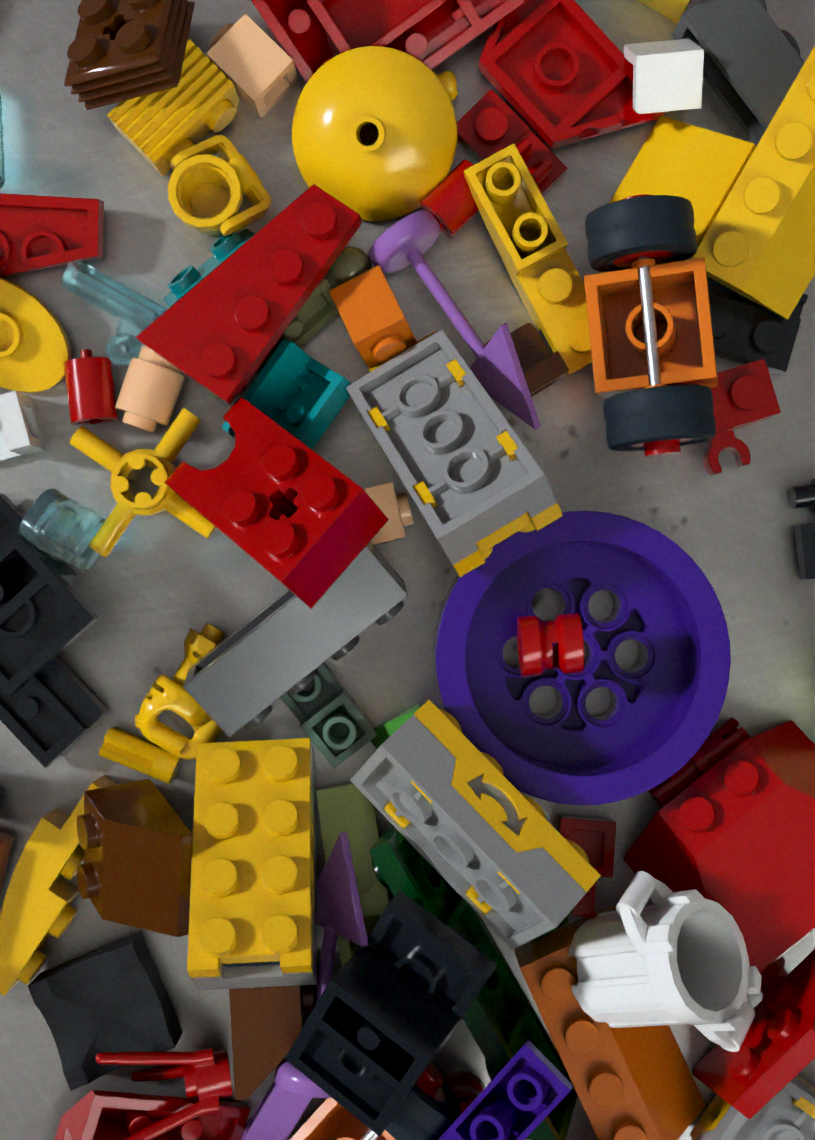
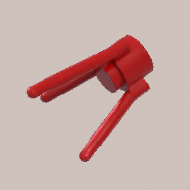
(204, 1074)

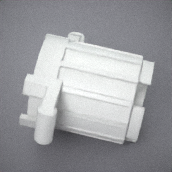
(666, 964)

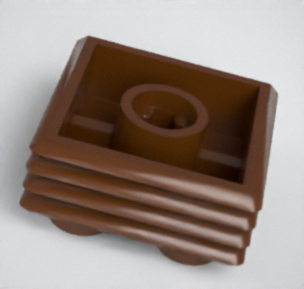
(127, 49)

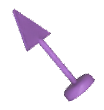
(497, 362)
(340, 914)

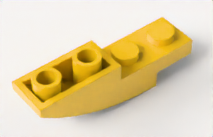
(533, 253)
(39, 895)

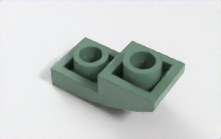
(330, 717)

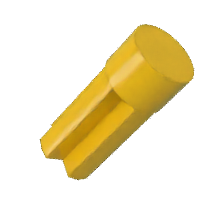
(140, 755)

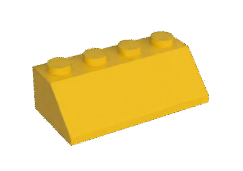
(767, 224)

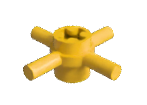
(128, 467)

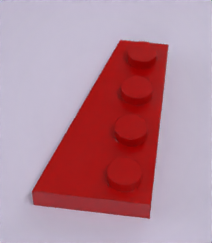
(48, 232)
(248, 301)

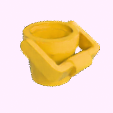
(209, 189)

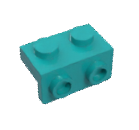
(297, 393)

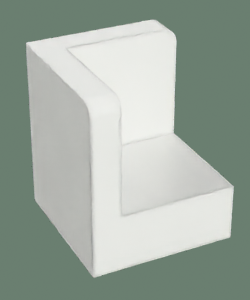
(666, 75)
(18, 427)

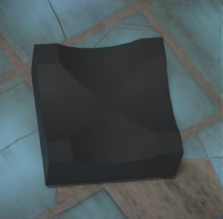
(105, 1005)

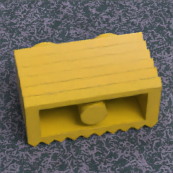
(178, 117)

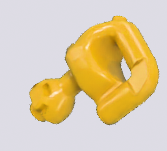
(170, 694)

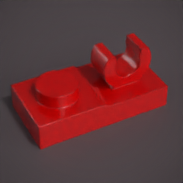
(494, 126)

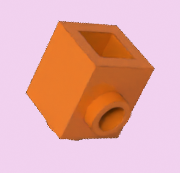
(373, 317)

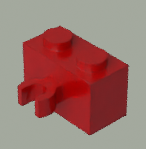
(740, 400)

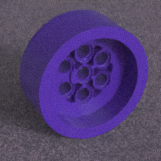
(658, 707)

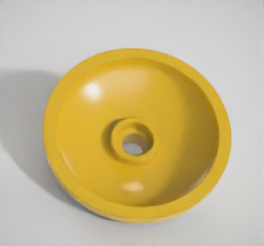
(413, 125)

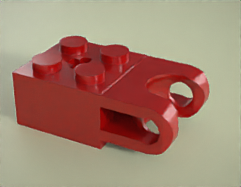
(282, 504)

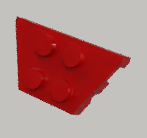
(561, 72)
(774, 1048)

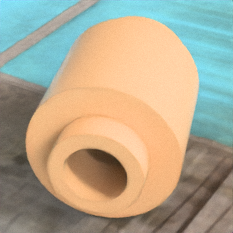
(149, 391)

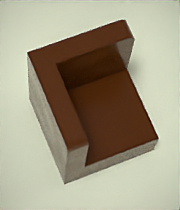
(537, 363)

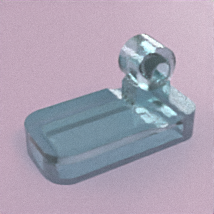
(117, 299)
(62, 528)

